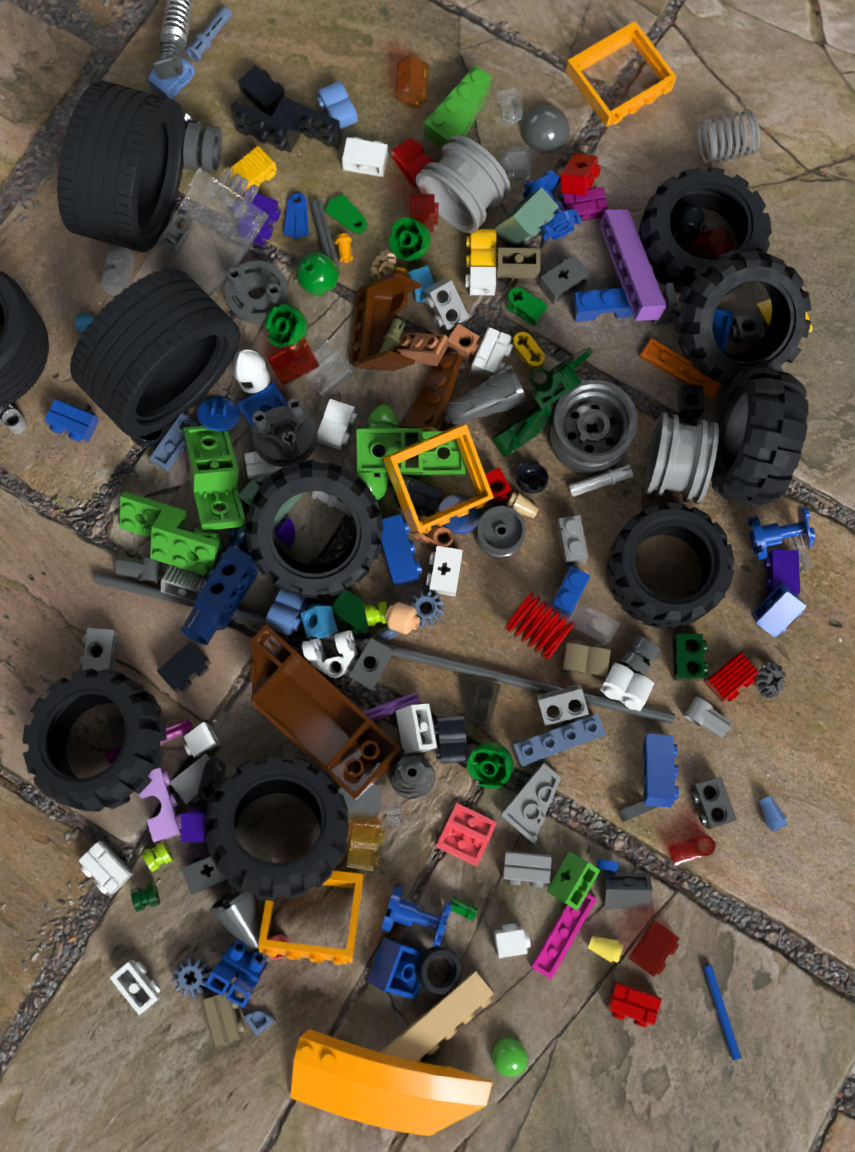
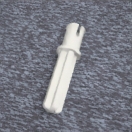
(601, 480)

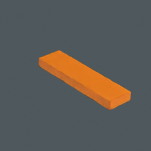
(678, 367)

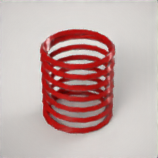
(545, 624)

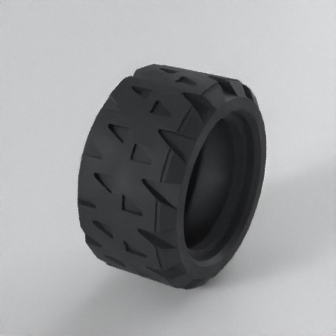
(701, 534)

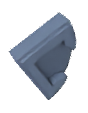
(258, 1021)

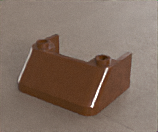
(372, 317)

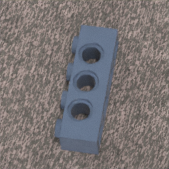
(558, 740)

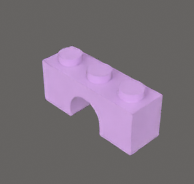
(168, 821)

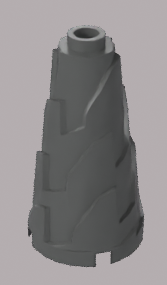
(495, 395)
(416, 786)

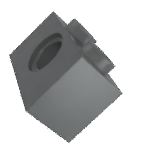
(369, 675)

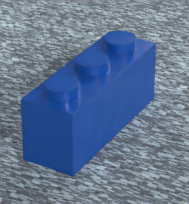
(399, 551)
(659, 770)

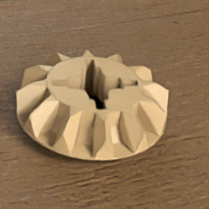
(382, 265)

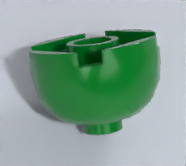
(409, 239)
(317, 273)
(286, 325)
(490, 765)

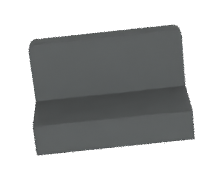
(627, 890)

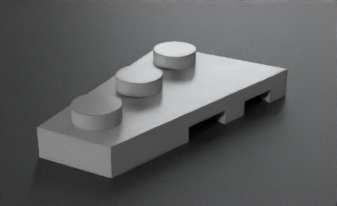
(529, 806)

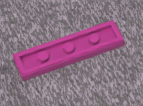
(561, 937)

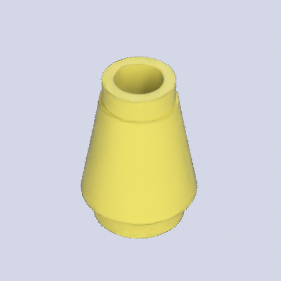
(606, 948)

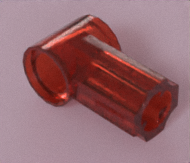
(689, 850)

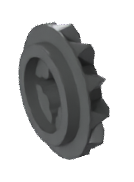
(765, 677)

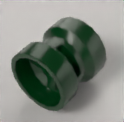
(147, 897)

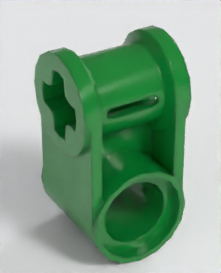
(526, 307)

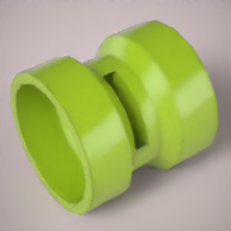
(376, 613)
(157, 856)

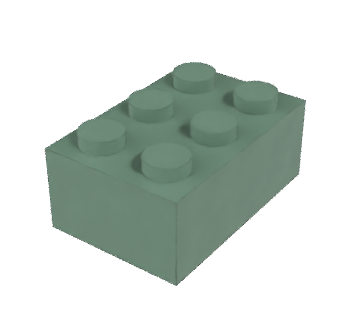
(526, 218)

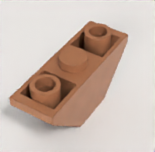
(423, 347)

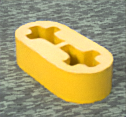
(525, 353)

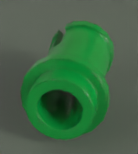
(464, 909)

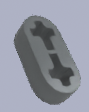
(634, 810)

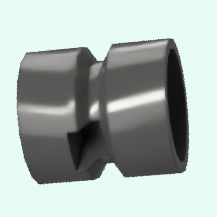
(641, 655)

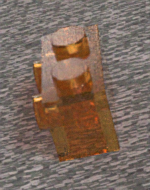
(411, 81)

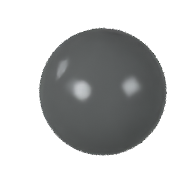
(545, 129)

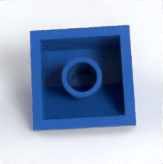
(395, 969)

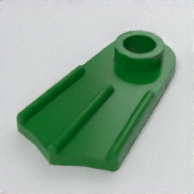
(346, 214)

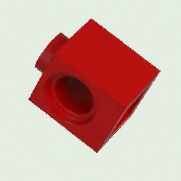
(497, 477)

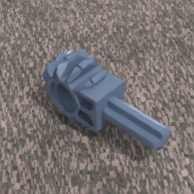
(387, 634)

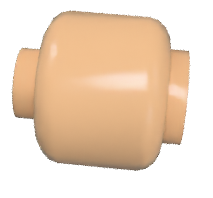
(402, 618)

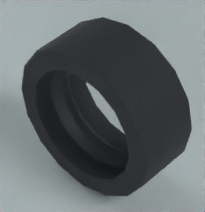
(454, 971)

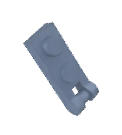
(173, 443)

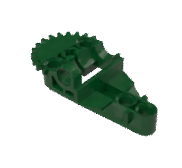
(558, 383)

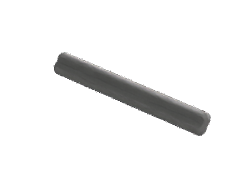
(323, 230)

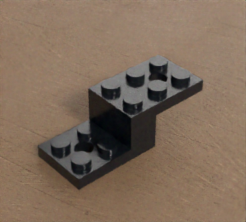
(286, 125)

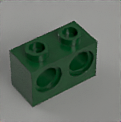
(682, 656)

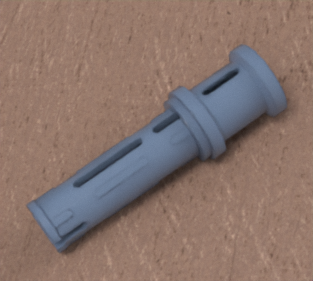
(204, 39)

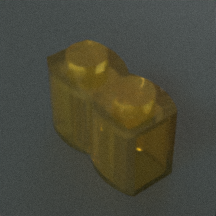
(364, 846)

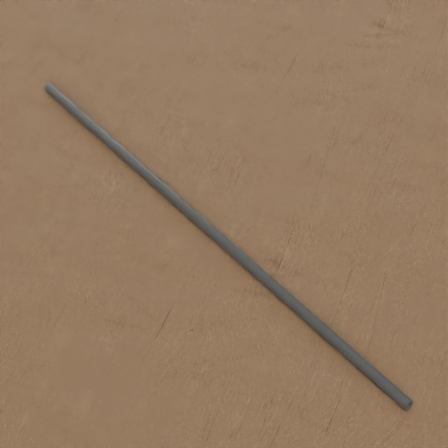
(407, 654)

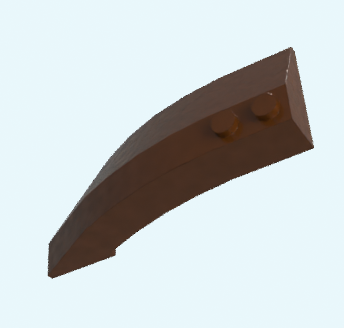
(318, 716)

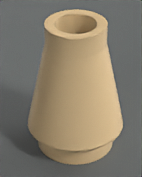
(522, 505)

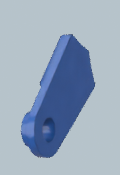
(296, 217)

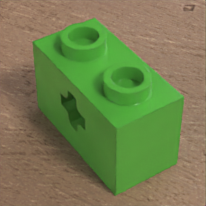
(573, 880)

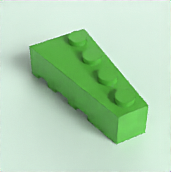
(459, 108)

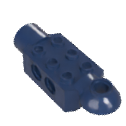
(223, 590)

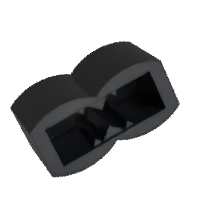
(451, 739)

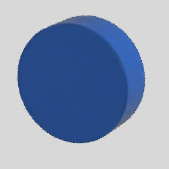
(607, 865)

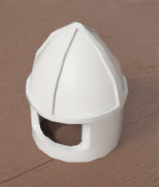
(250, 367)

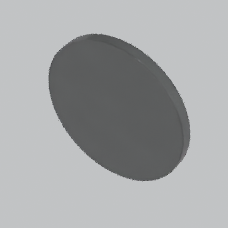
(365, 806)

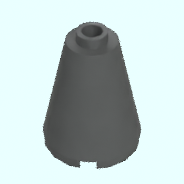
(240, 917)

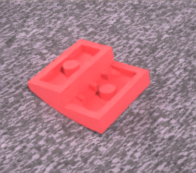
(466, 834)

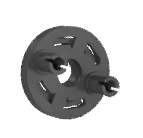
(241, 285)

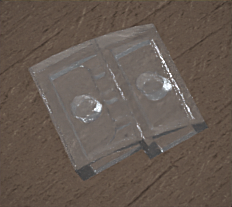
(332, 369)

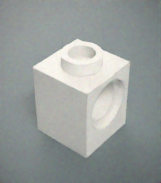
(481, 280)

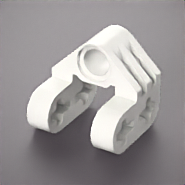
(345, 644)

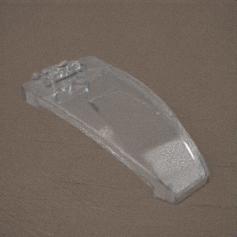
(220, 234)

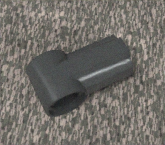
(143, 569)

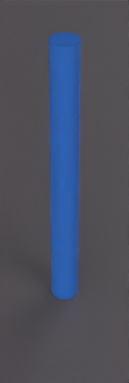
(722, 1013)

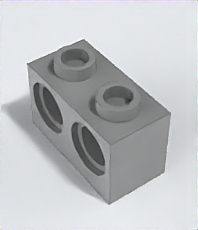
(449, 301)
(561, 699)

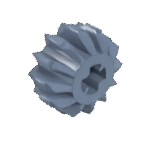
(184, 980)

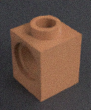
(463, 334)

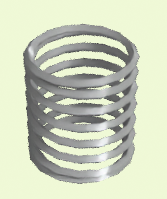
(728, 133)

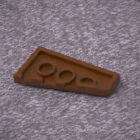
(434, 396)

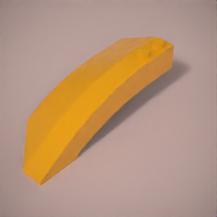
(382, 1087)

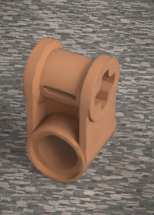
(432, 536)

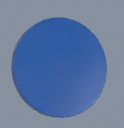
(218, 414)
(464, 523)

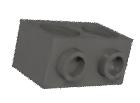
(718, 800)

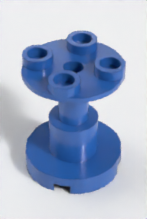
(564, 220)
(772, 534)
(407, 913)

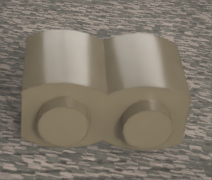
(586, 660)

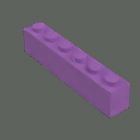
(632, 265)

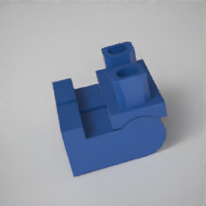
(240, 964)

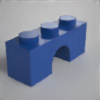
(590, 304)

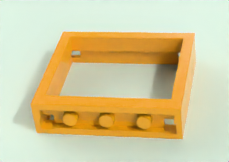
(605, 47)
(474, 467)
(317, 953)

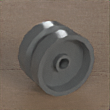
(202, 148)
(503, 520)

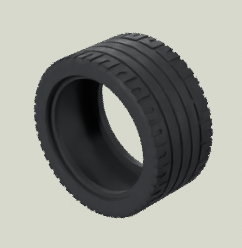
(121, 165)
(154, 351)

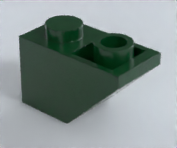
(351, 611)

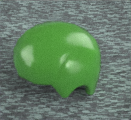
(509, 1057)

